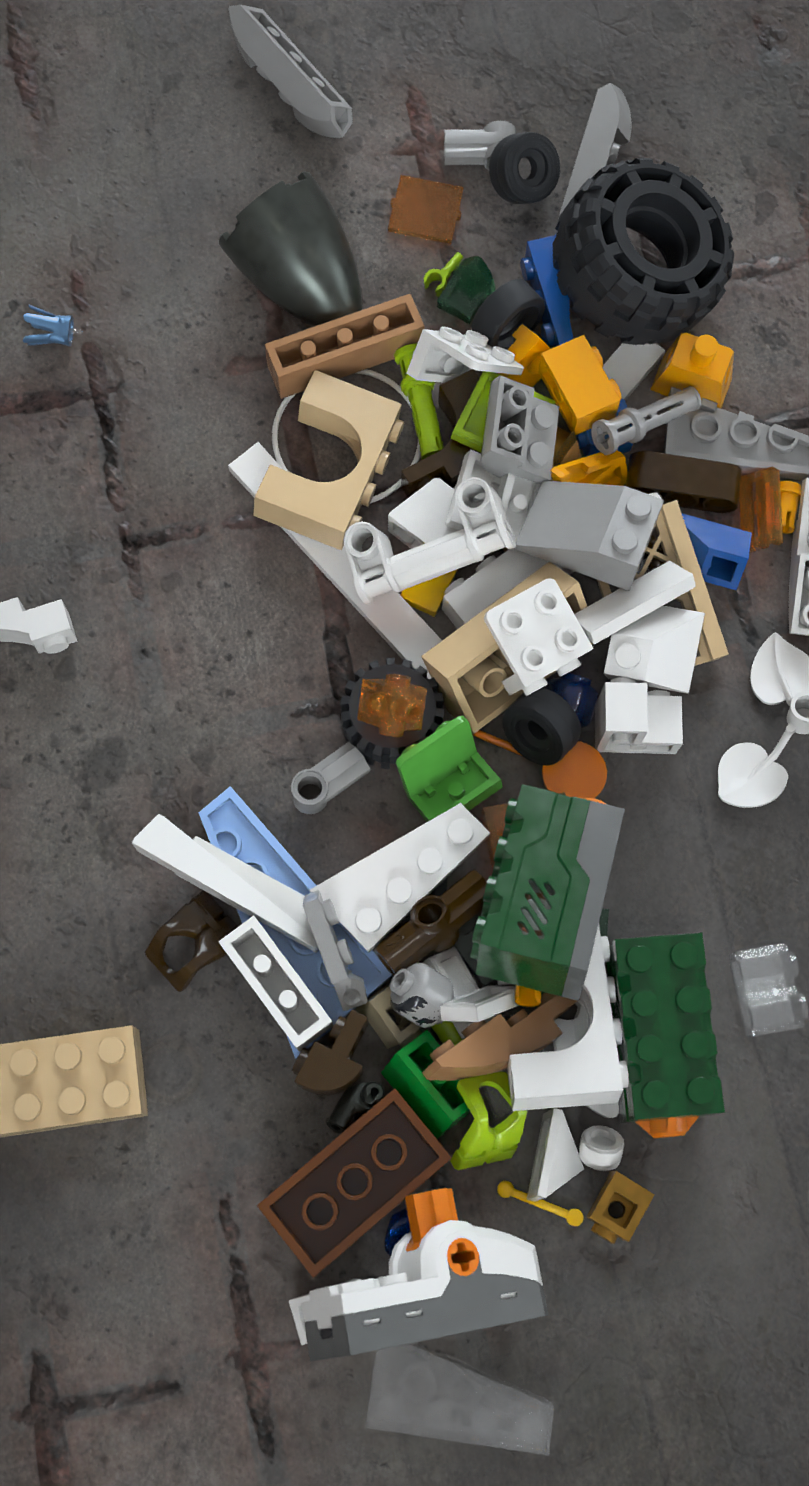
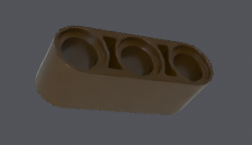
(689, 480)

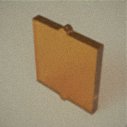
(425, 209)

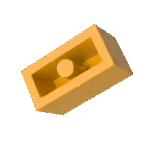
(579, 384)

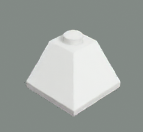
(657, 649)

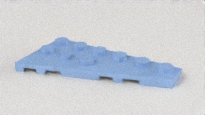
(241, 834)

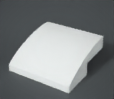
(515, 493)

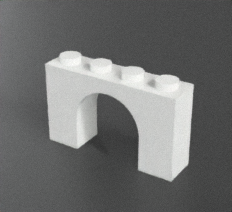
(587, 1070)

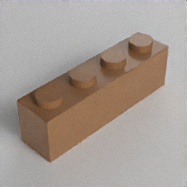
(343, 344)

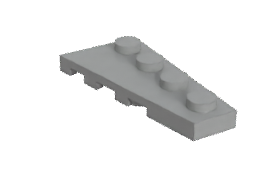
(737, 440)

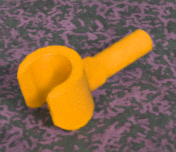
(527, 997)

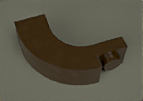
(448, 461)

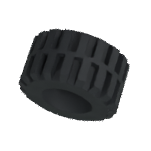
(366, 736)

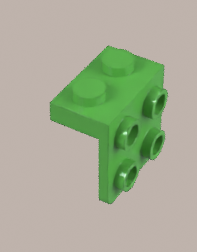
(446, 771)

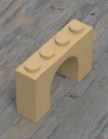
(329, 508)

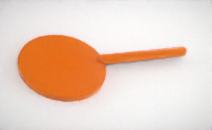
(578, 773)

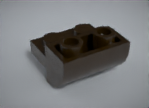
(332, 1070)

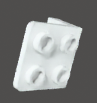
(449, 354)
(537, 636)

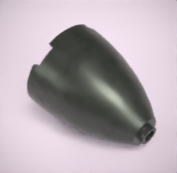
(296, 252)

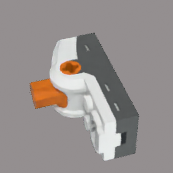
(438, 1285)

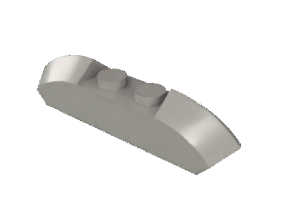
(282, 63)
(604, 134)

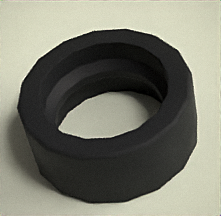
(505, 312)

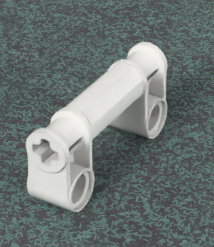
(380, 571)

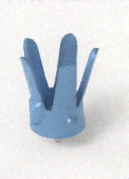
(60, 326)

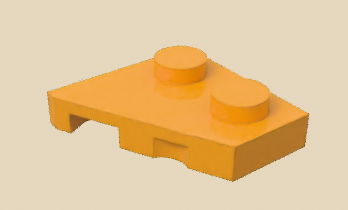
(593, 470)

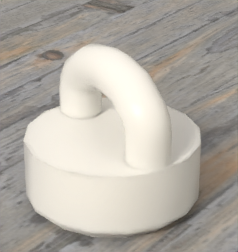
(601, 1148)

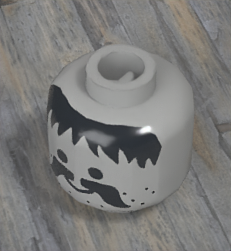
(420, 993)

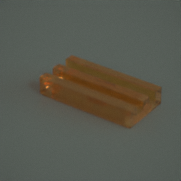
(766, 507)

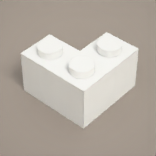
(637, 720)

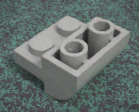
(518, 432)

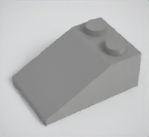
(591, 529)

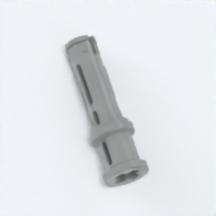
(681, 403)

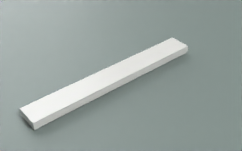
(387, 613)

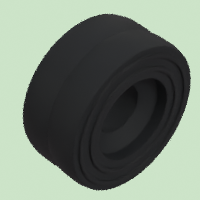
(543, 162)
(541, 726)

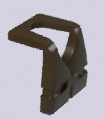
(204, 923)

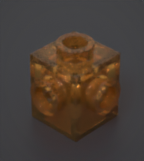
(392, 704)

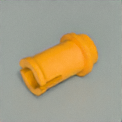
(789, 503)

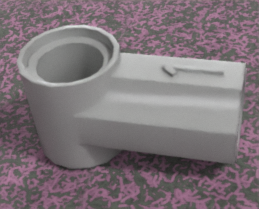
(474, 146)
(331, 776)

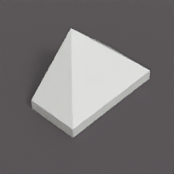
(555, 1156)

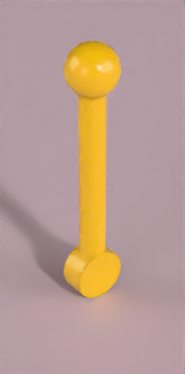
(573, 1216)

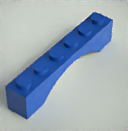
(556, 325)

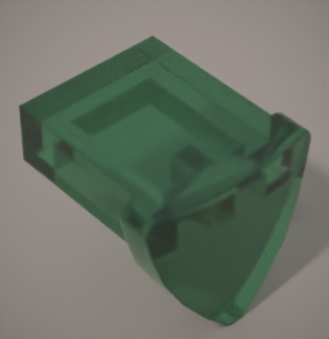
(467, 289)

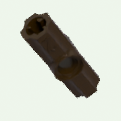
(433, 924)

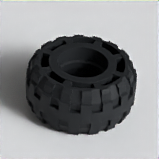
(613, 281)

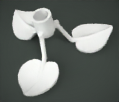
(745, 771)

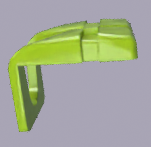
(481, 1141)

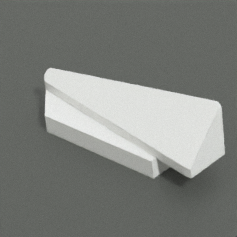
(227, 879)

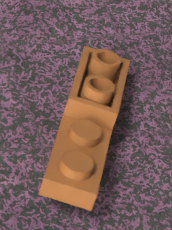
(492, 1042)

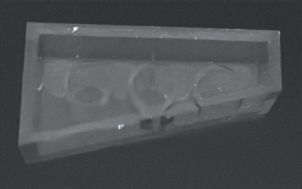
(451, 1401)

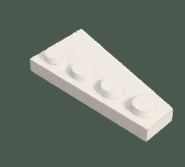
(387, 884)

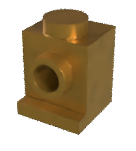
(633, 1200)

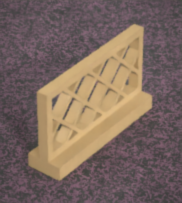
(679, 550)

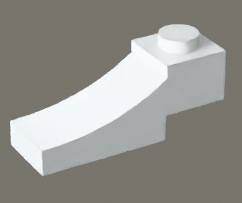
(44, 626)

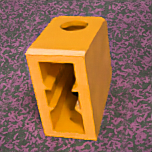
(698, 364)

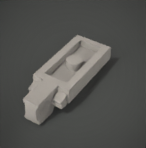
(334, 953)

